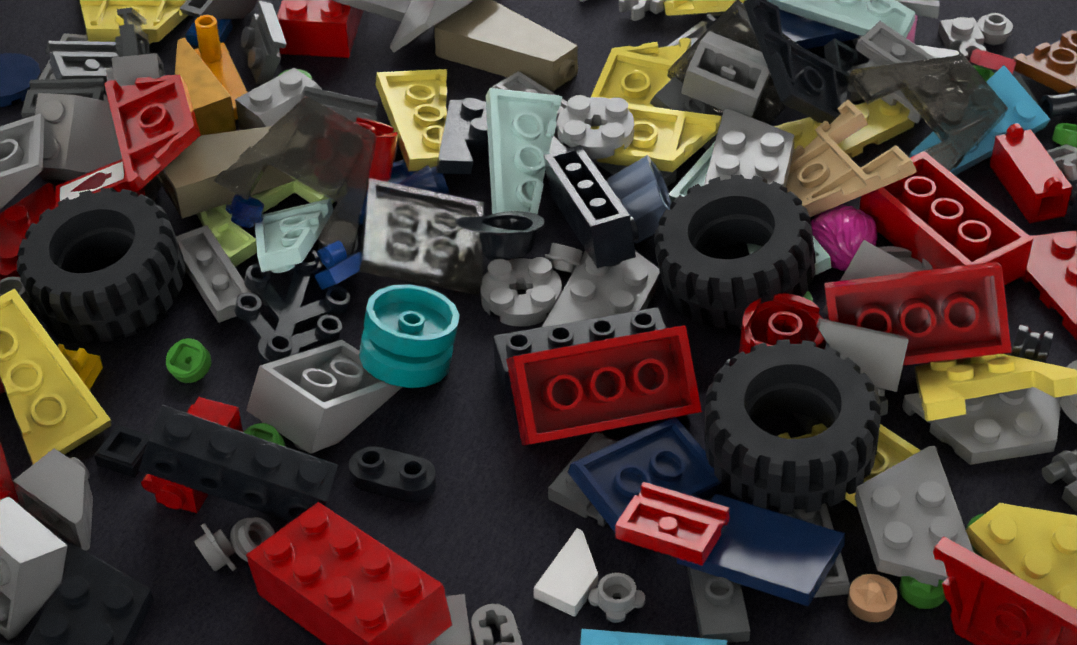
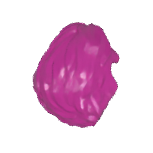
(842, 232)

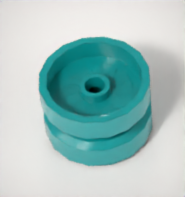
(408, 335)

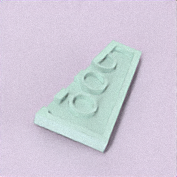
(853, 15)
(518, 138)

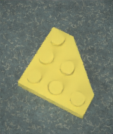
(1032, 546)

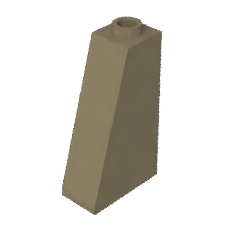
(505, 42)
(192, 173)

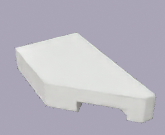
(569, 577)

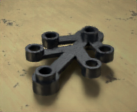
(290, 314)

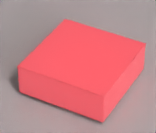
(991, 60)

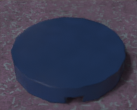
(15, 75)

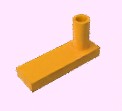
(218, 58)

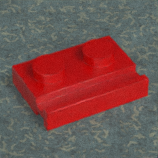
(672, 523)

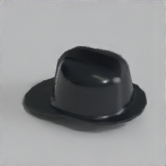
(505, 233)

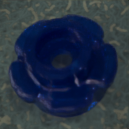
(245, 212)

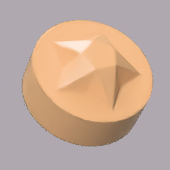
(872, 598)

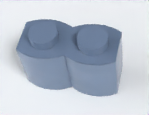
(642, 194)

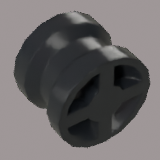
(1032, 344)

